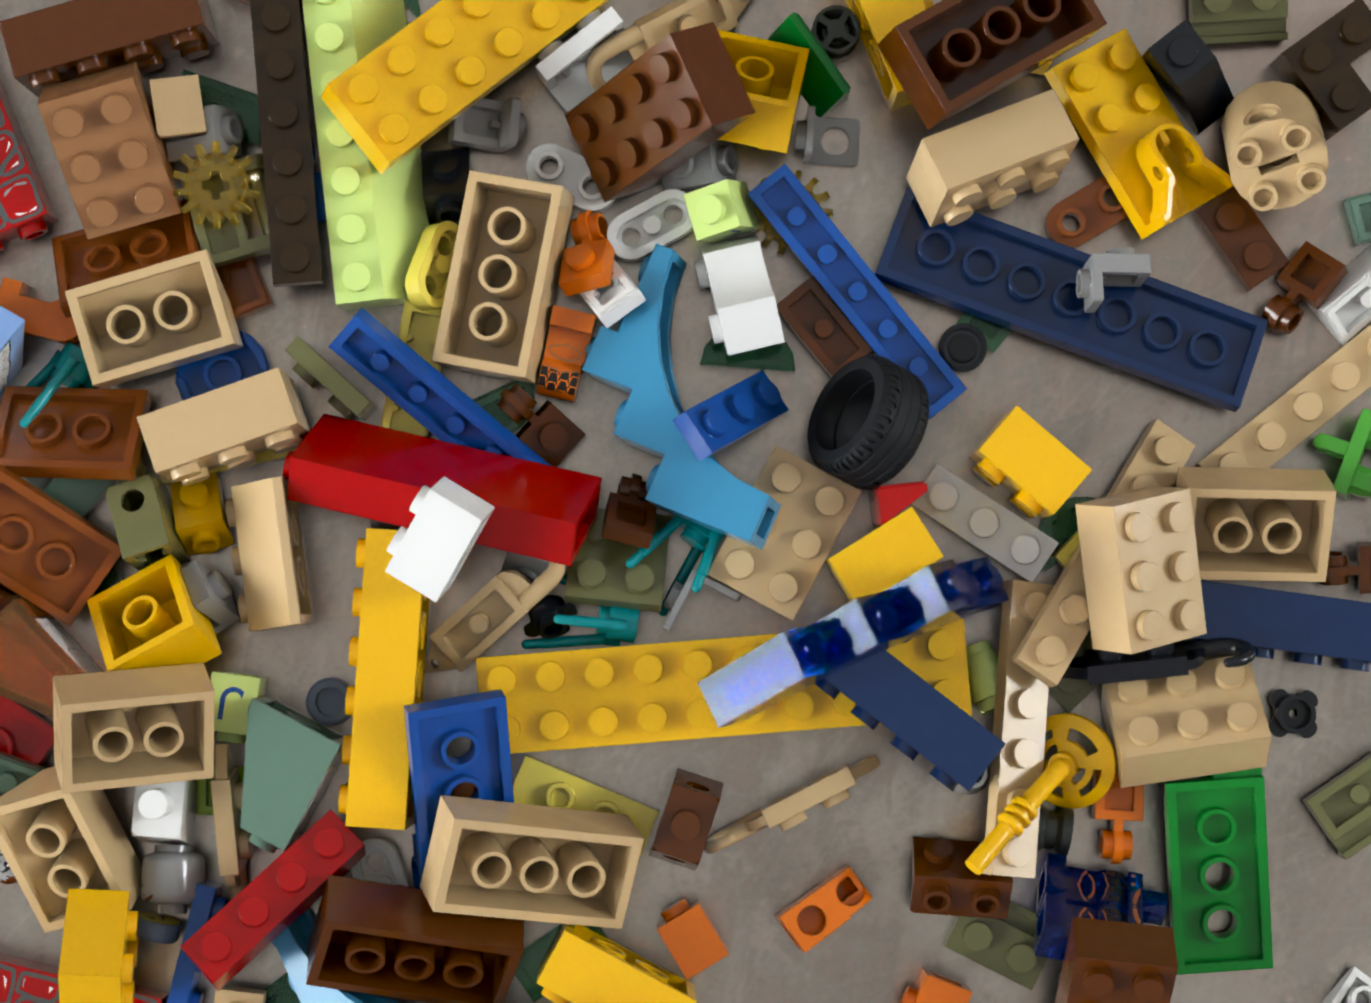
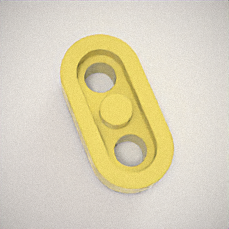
(431, 265)

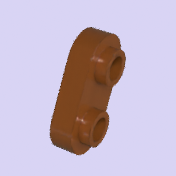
(1090, 211)

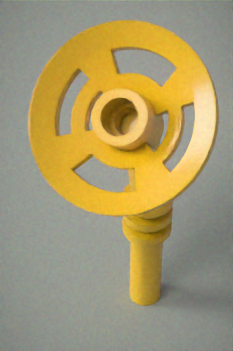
(1056, 772)

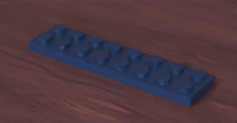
(1031, 289)

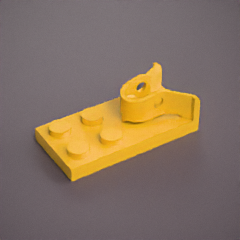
(1135, 134)

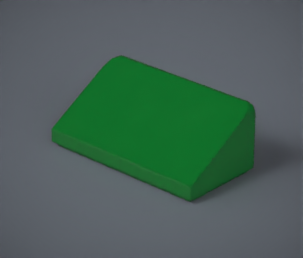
(822, 81)

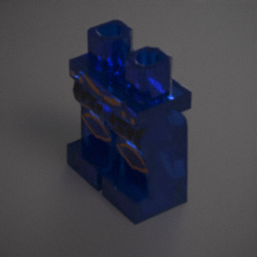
(1083, 893)

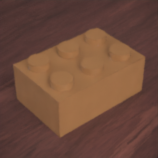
(110, 150)

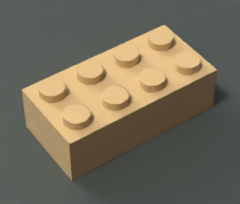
(503, 277)
(530, 862)

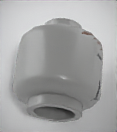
(171, 877)

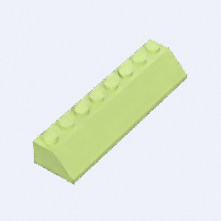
(369, 215)

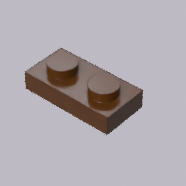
(1240, 238)
(822, 327)

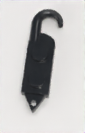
(1159, 662)

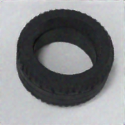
(868, 422)

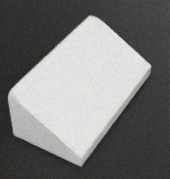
(1349, 304)

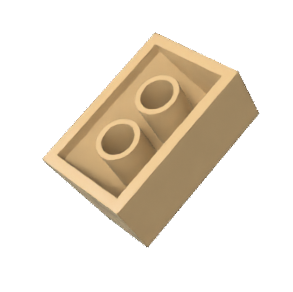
(153, 319)
(269, 556)
(63, 845)

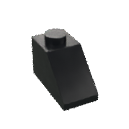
(1189, 76)

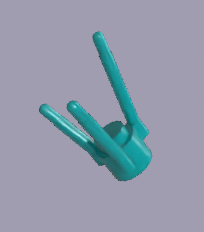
(65, 368)
(696, 536)
(611, 623)

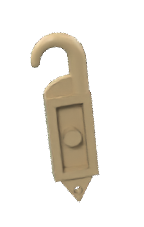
(657, 25)
(488, 617)
(791, 808)
(231, 840)

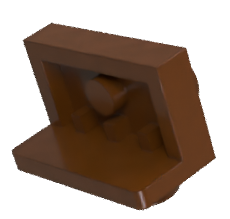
(948, 887)

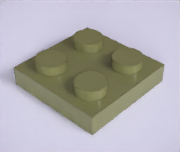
(603, 579)

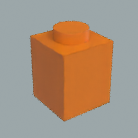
(691, 937)

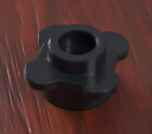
(542, 617)
(1303, 723)

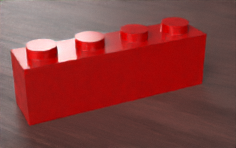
(273, 900)

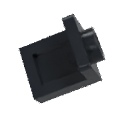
(444, 183)

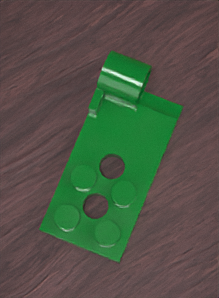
(1210, 824)

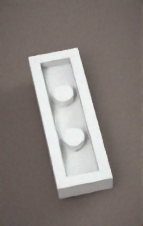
(985, 524)

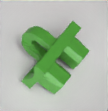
(1352, 477)

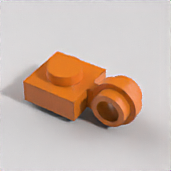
(591, 260)
(1118, 806)

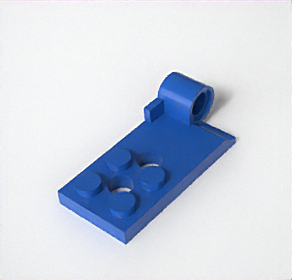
(434, 773)

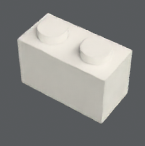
(438, 538)

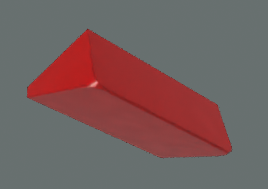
(891, 499)

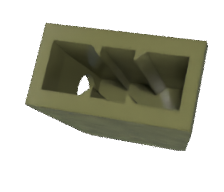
(144, 520)

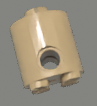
(1274, 145)

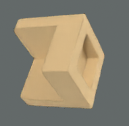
(177, 106)

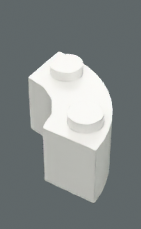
(740, 295)

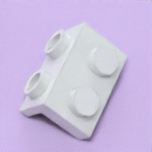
(564, 64)

